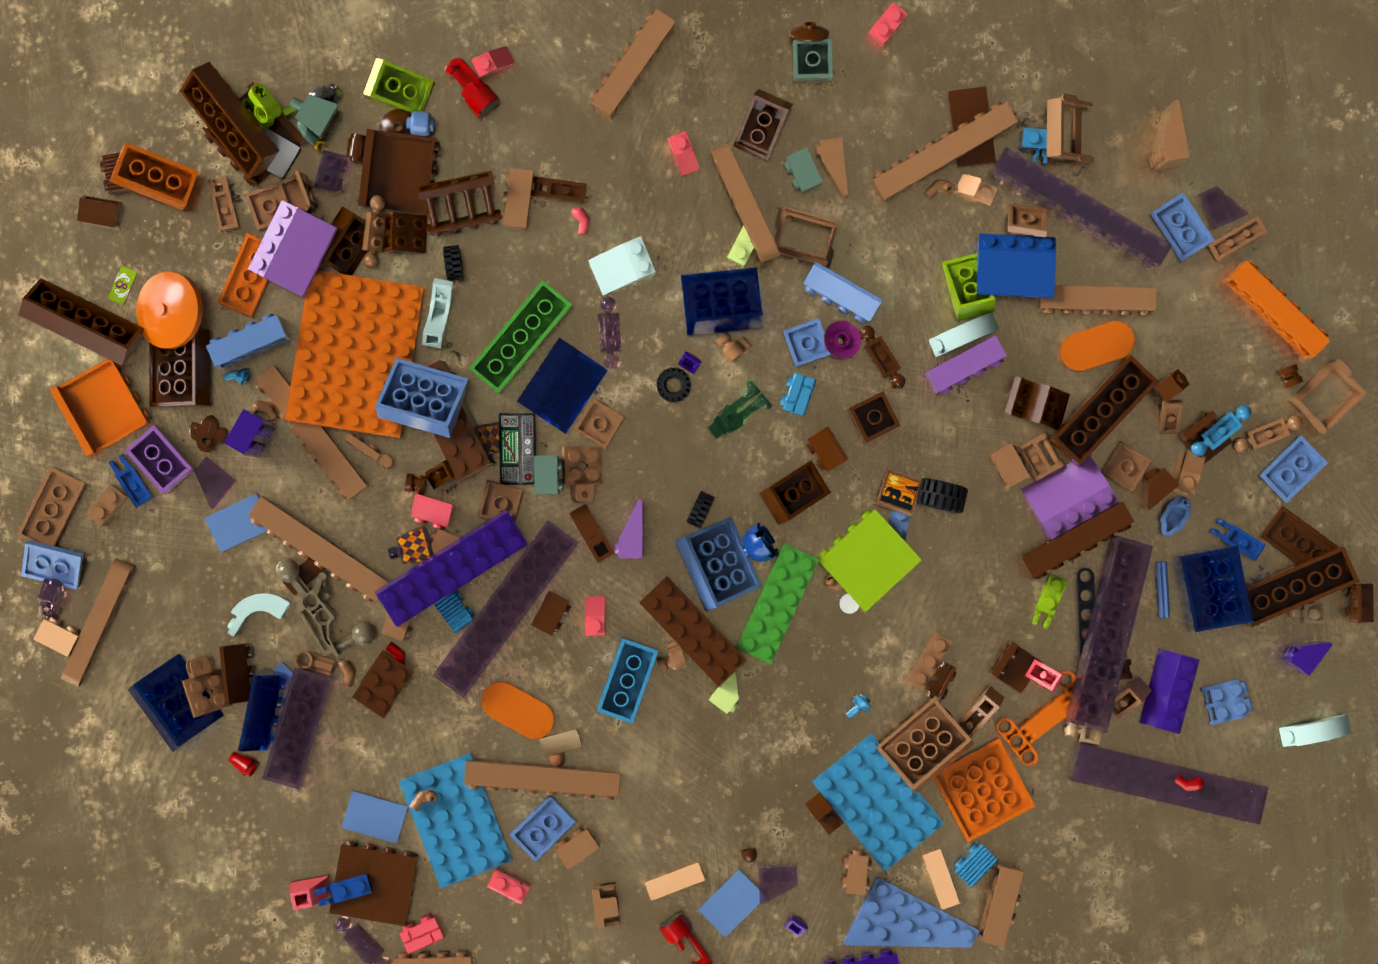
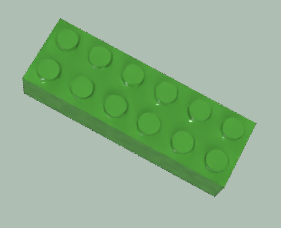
(521, 337)
(777, 603)

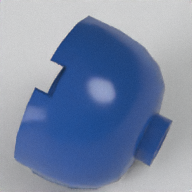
(759, 543)

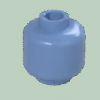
(421, 123)

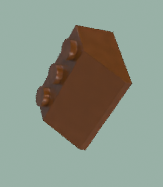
(346, 247)
(236, 672)

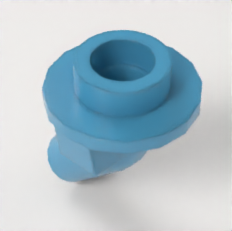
(241, 376)
(861, 703)

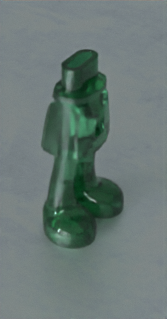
(728, 418)

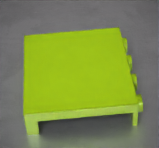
(869, 559)

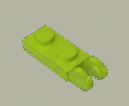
(1050, 598)

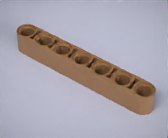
(744, 203)
(97, 622)

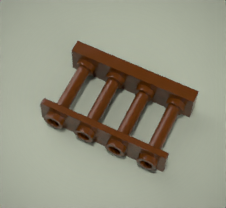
(465, 185)

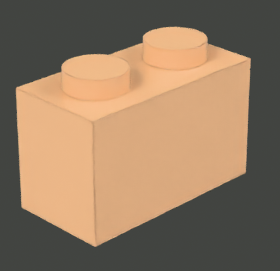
(57, 636)

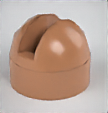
(557, 760)

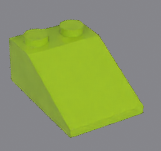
(398, 86)
(962, 287)

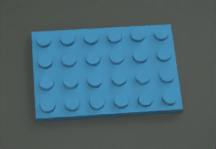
(877, 803)
(459, 826)

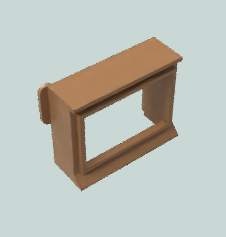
(1055, 128)
(799, 254)
(1344, 373)

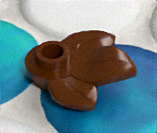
(207, 431)

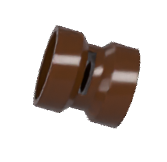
(1288, 372)
(415, 483)

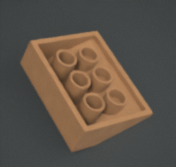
(1170, 142)
(925, 745)

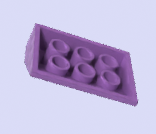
(292, 248)
(1069, 496)
(632, 537)

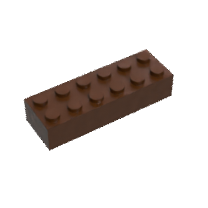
(229, 120)
(81, 321)
(1103, 410)
(465, 448)
(1079, 538)
(1300, 585)
(693, 631)

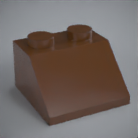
(827, 449)
(1156, 487)

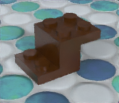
(1037, 403)
(383, 684)

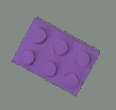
(160, 459)

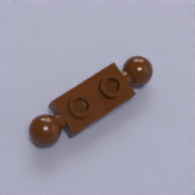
(882, 357)

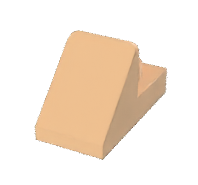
(976, 189)

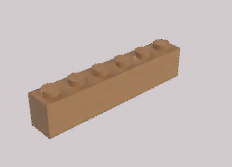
(633, 63)
(1100, 299)

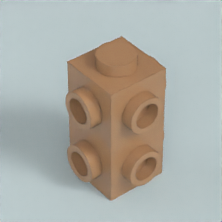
(857, 868)

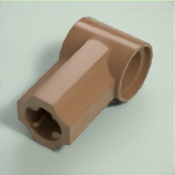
(317, 663)

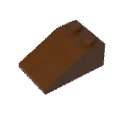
(763, 124)
(795, 492)

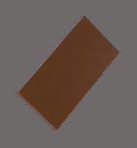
(964, 106)
(1295, 537)

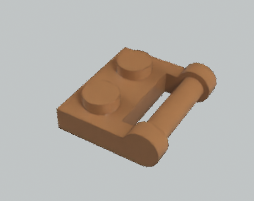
(1035, 459)

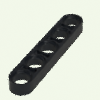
(1081, 605)

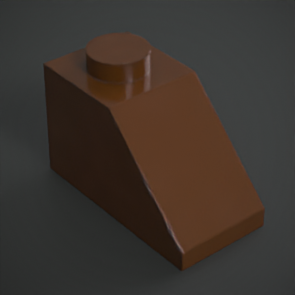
(1172, 385)

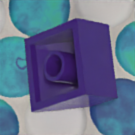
(1306, 656)

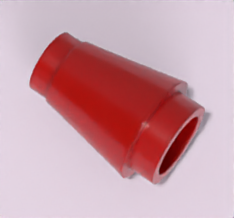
(243, 764)

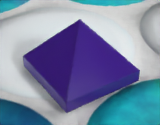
(690, 362)
(796, 926)

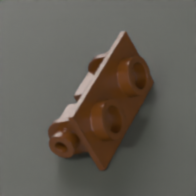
(945, 676)

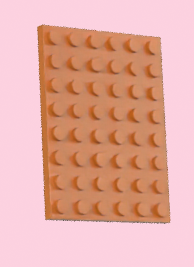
(347, 349)

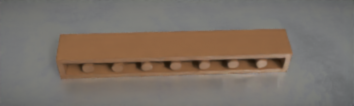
(944, 151)
(315, 437)
(317, 547)
(541, 778)

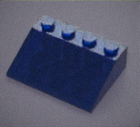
(722, 301)
(562, 385)
(1216, 588)
(167, 706)
(262, 710)

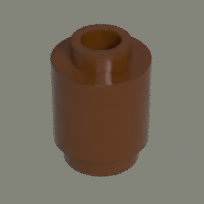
(356, 147)

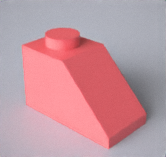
(492, 62)
(683, 153)
(595, 615)
(1044, 675)

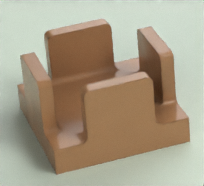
(605, 906)

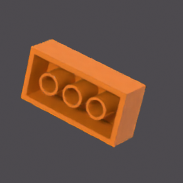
(153, 176)

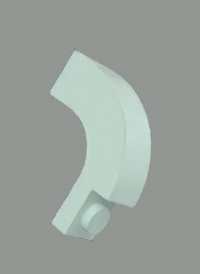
(438, 313)
(963, 334)
(265, 602)
(1316, 731)

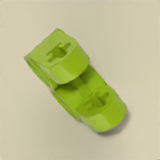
(262, 105)

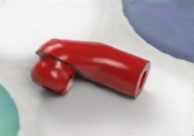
(396, 652)
(1189, 786)

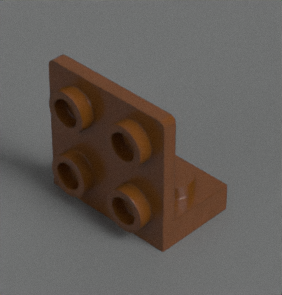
(405, 233)
(1193, 433)
(1360, 603)
(1013, 666)

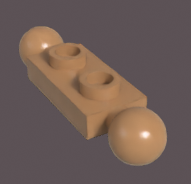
(374, 231)
(1268, 433)

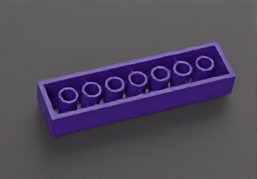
(451, 568)

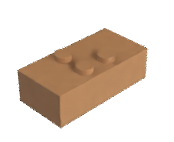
(1001, 904)

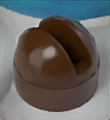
(749, 854)

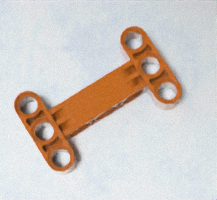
(1038, 723)

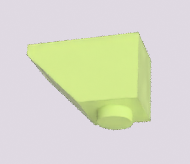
(726, 695)

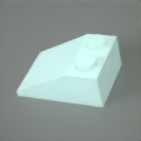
(622, 266)

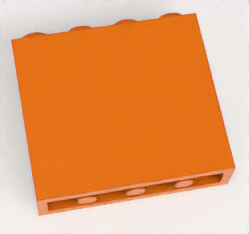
(100, 406)

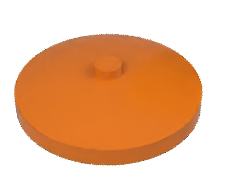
(169, 310)

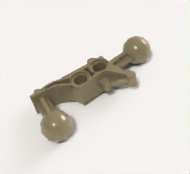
(362, 632)

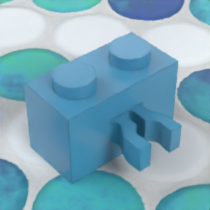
(1036, 141)

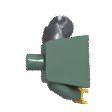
(316, 112)

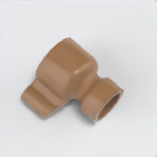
(732, 349)
(674, 659)

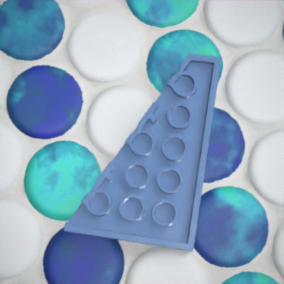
(901, 919)

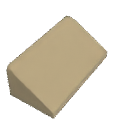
(561, 742)

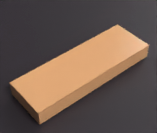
(940, 879)
(674, 881)

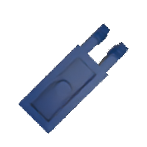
(131, 482)
(1236, 537)
(346, 889)

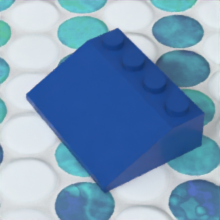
(1016, 265)

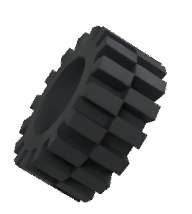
(453, 262)
(673, 396)
(700, 509)

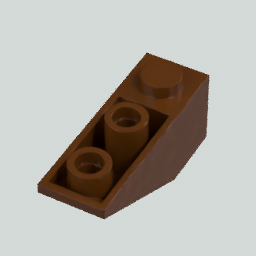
(591, 533)

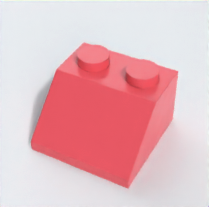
(432, 510)

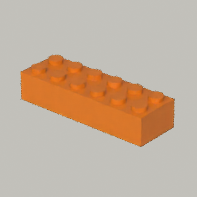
(1277, 309)

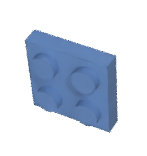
(806, 342)

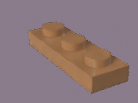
(1237, 238)
(929, 661)

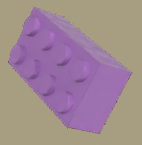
(962, 366)

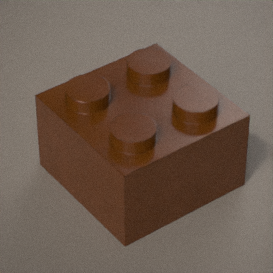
(874, 417)

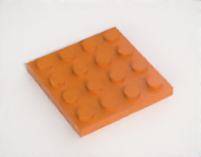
(983, 790)

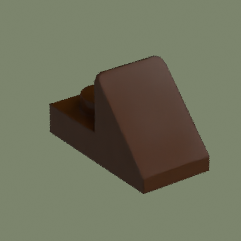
(439, 474)
(824, 813)

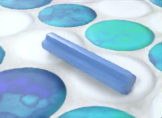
(1163, 589)

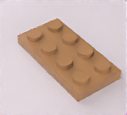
(51, 507)

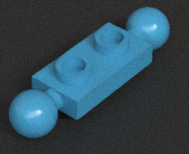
(1221, 430)

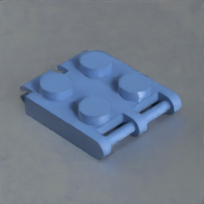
(1227, 701)

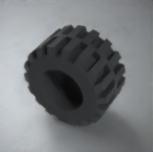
(942, 495)

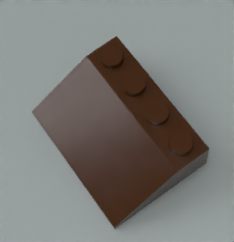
(180, 374)

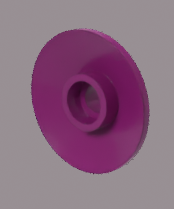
(849, 335)

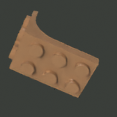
(266, 200)

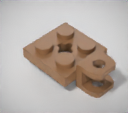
(581, 481)
(203, 678)

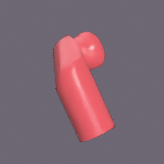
(583, 218)

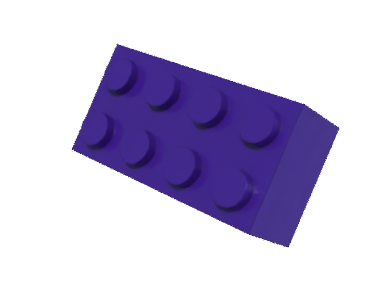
(250, 433)

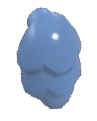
(1175, 515)

